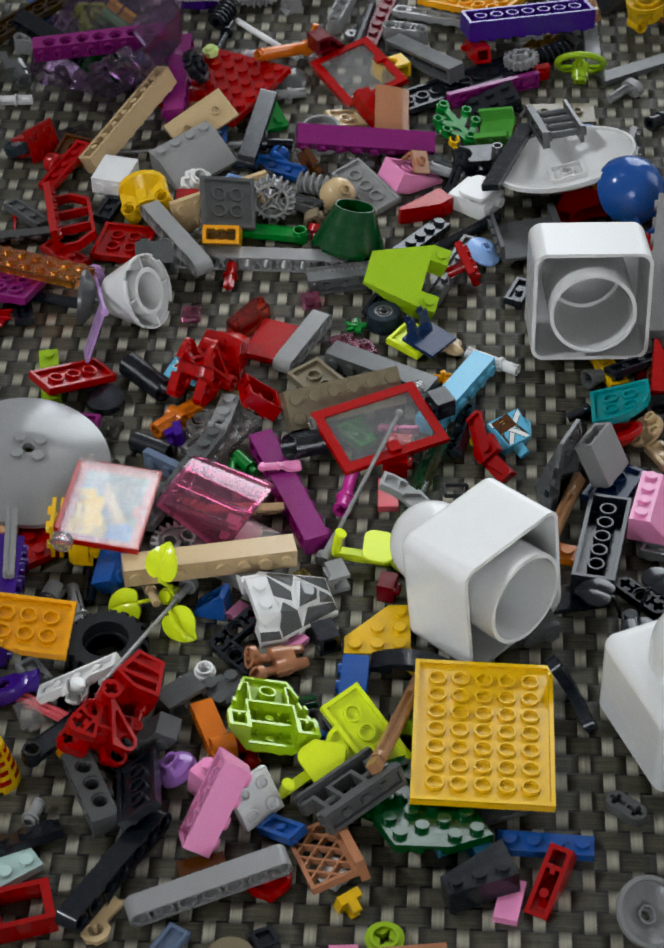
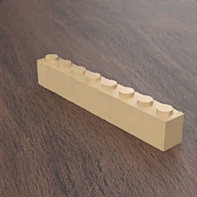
(129, 117)
(217, 559)

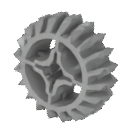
(281, 208)

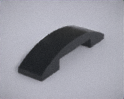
(402, 659)

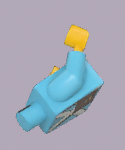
(512, 433)

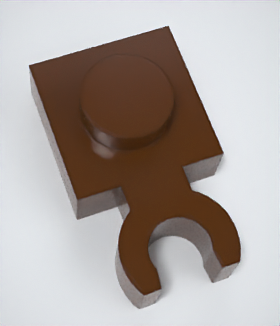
(308, 159)

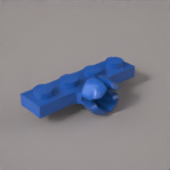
(279, 163)

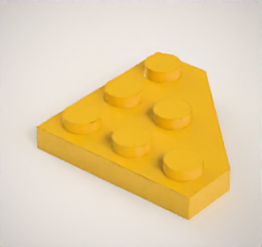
(383, 631)

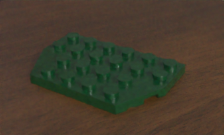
(426, 826)

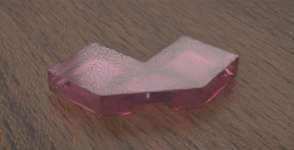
(348, 338)

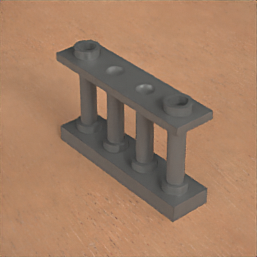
(543, 129)

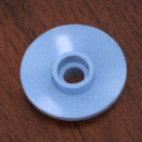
(483, 252)

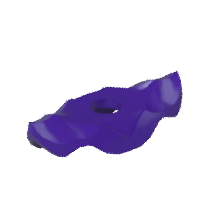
(18, 685)

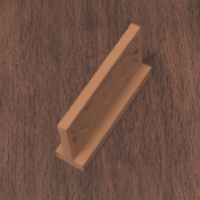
(343, 845)

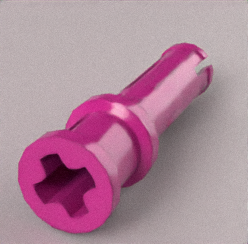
(345, 495)

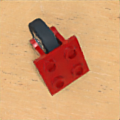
(34, 142)

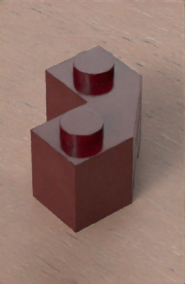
(323, 42)

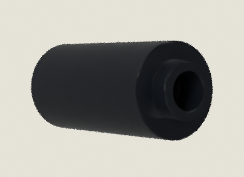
(139, 442)

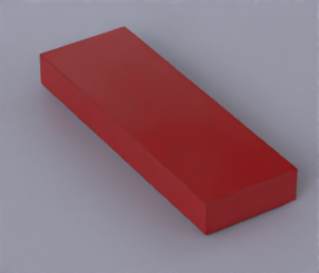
(76, 257)

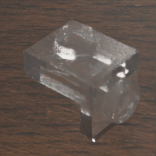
(29, 714)

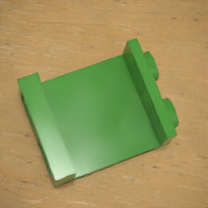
(496, 125)

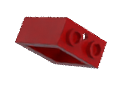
(33, 925)

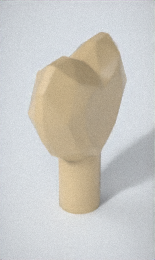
(454, 349)

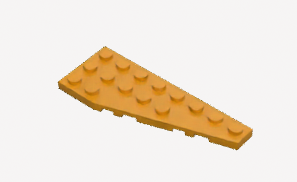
(36, 625)

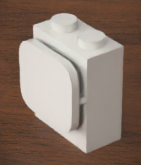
(110, 173)
(474, 202)

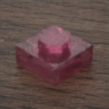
(310, 300)

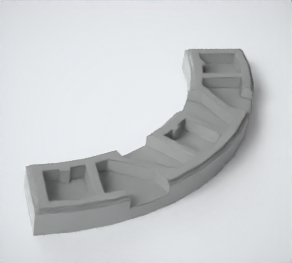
(401, 489)

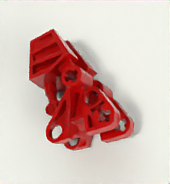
(207, 365)
(130, 691)

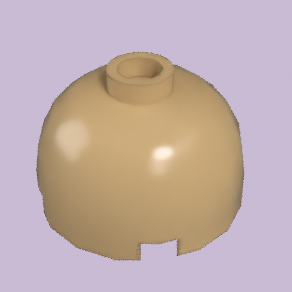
(336, 189)

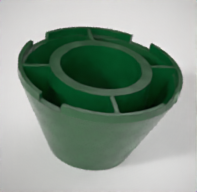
(349, 231)

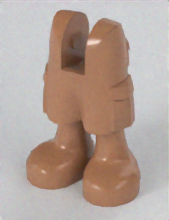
(281, 658)

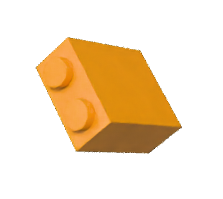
(222, 235)

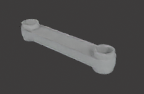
(591, 43)

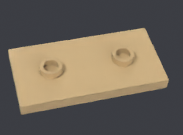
(212, 108)

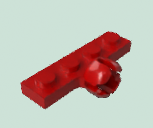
(62, 165)

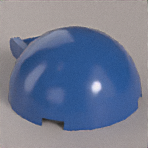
(630, 189)

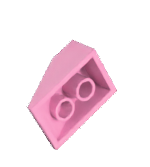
(401, 177)

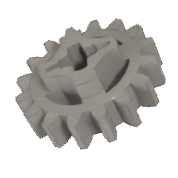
(521, 59)

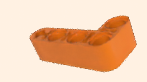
(211, 728)

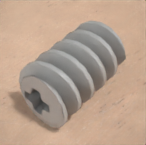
(310, 184)

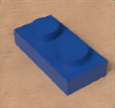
(282, 829)

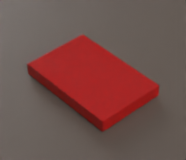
(269, 340)

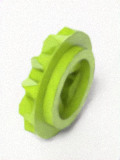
(380, 931)

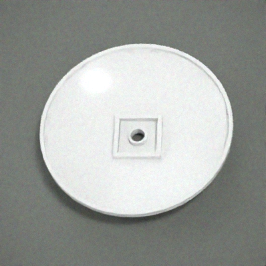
(568, 162)

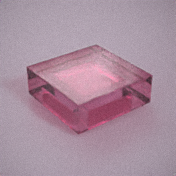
(191, 314)

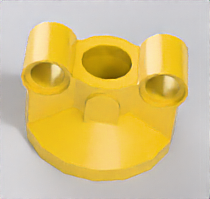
(643, 13)
(142, 188)

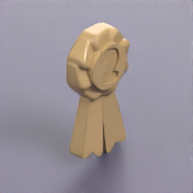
(99, 928)

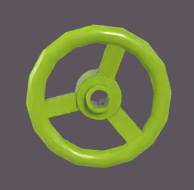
(580, 67)

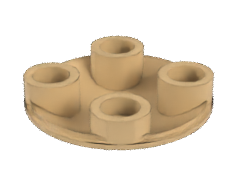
(652, 429)

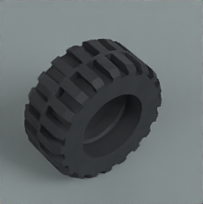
(103, 631)

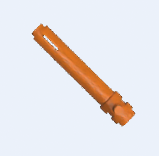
(284, 50)

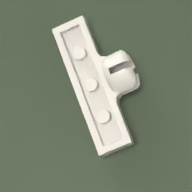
(76, 683)

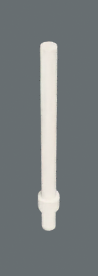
(259, 34)

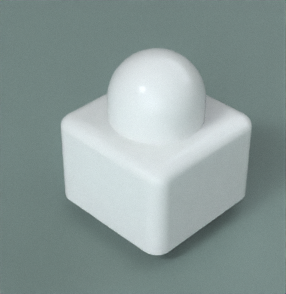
(588, 290)
(478, 569)
(635, 694)

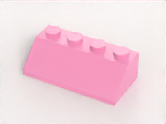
(647, 511)
(214, 803)

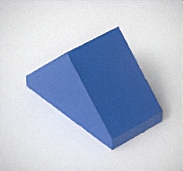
(214, 604)

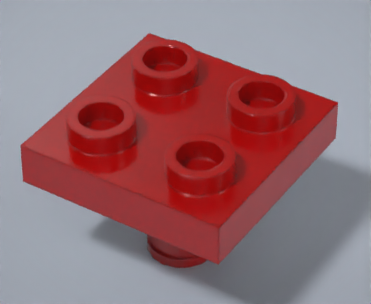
(465, 265)

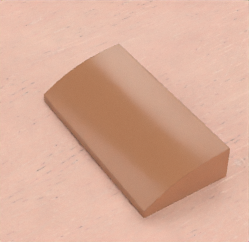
(391, 107)

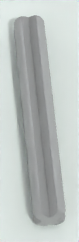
(10, 542)

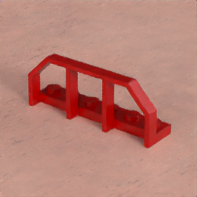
(54, 218)

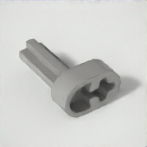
(629, 86)

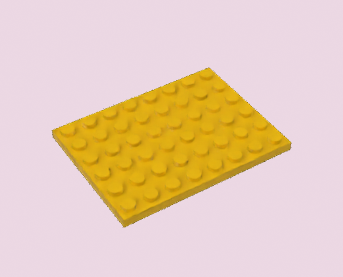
(483, 736)

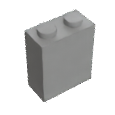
(601, 455)

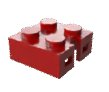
(259, 397)

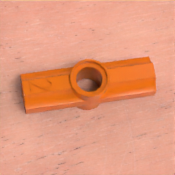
(174, 413)

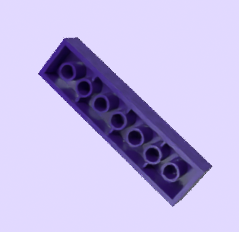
(527, 20)

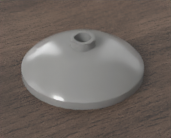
(645, 896)

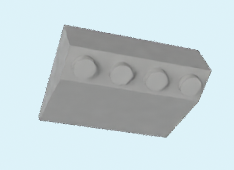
(194, 149)

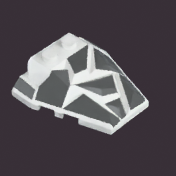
(285, 604)

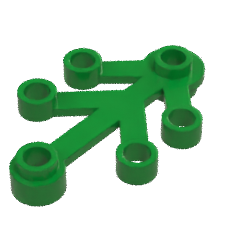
(466, 135)

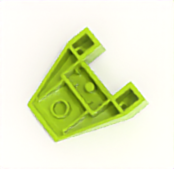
(401, 274)

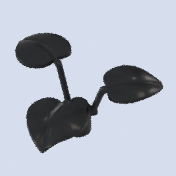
(600, 592)

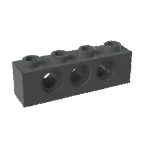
(92, 792)

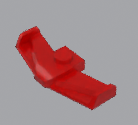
(487, 449)

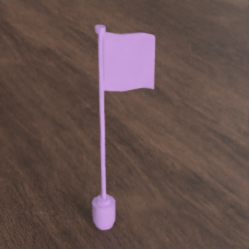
(101, 312)

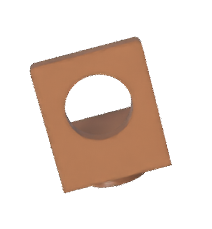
(419, 161)

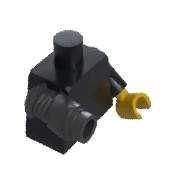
(482, 156)

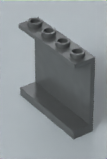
(512, 237)

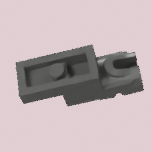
(15, 70)

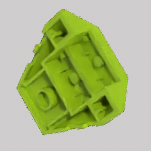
(270, 718)

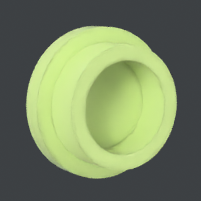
(210, 51)

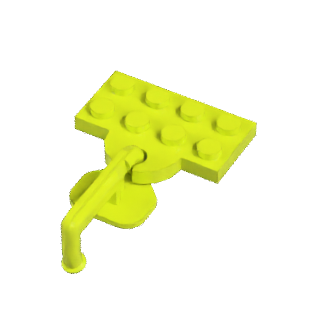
(375, 548)
(355, 726)

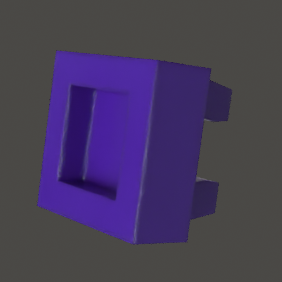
(176, 433)

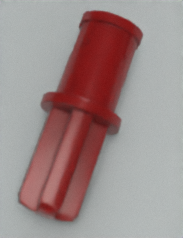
(230, 275)

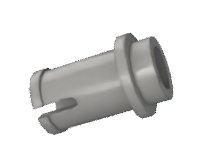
(32, 815)

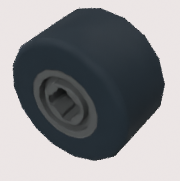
(383, 317)

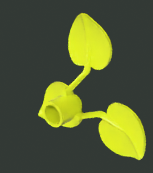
(160, 563)

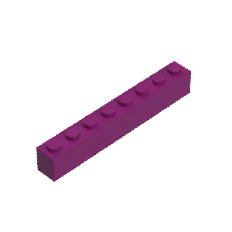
(178, 99)
(363, 139)
(299, 509)

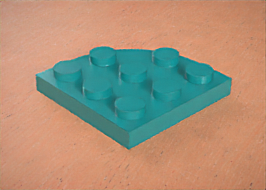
(620, 402)

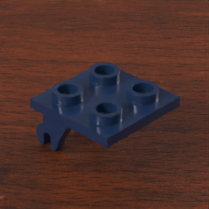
(427, 336)

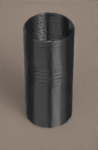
(144, 376)
(303, 444)

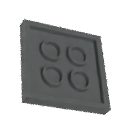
(227, 201)

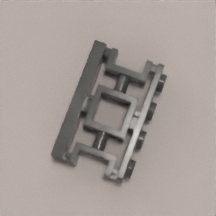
(341, 809)

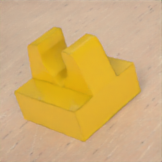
(349, 903)

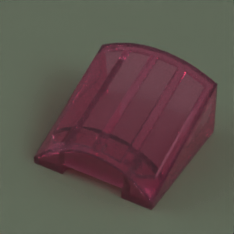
(213, 499)

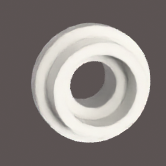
(204, 669)

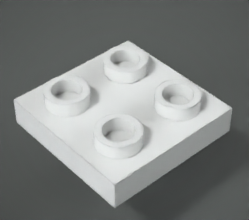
(258, 799)

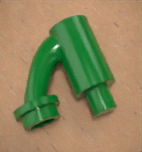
(243, 461)

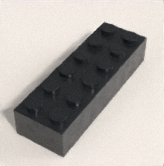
(601, 539)

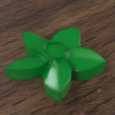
(356, 326)

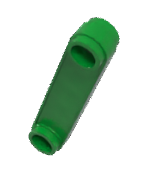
(296, 235)

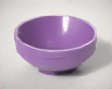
(175, 768)

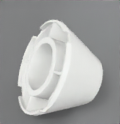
(139, 291)

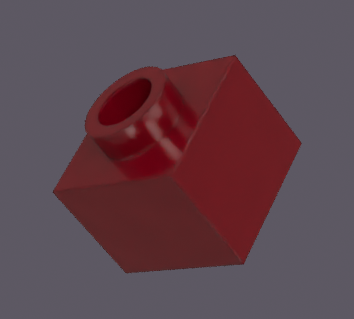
(388, 587)

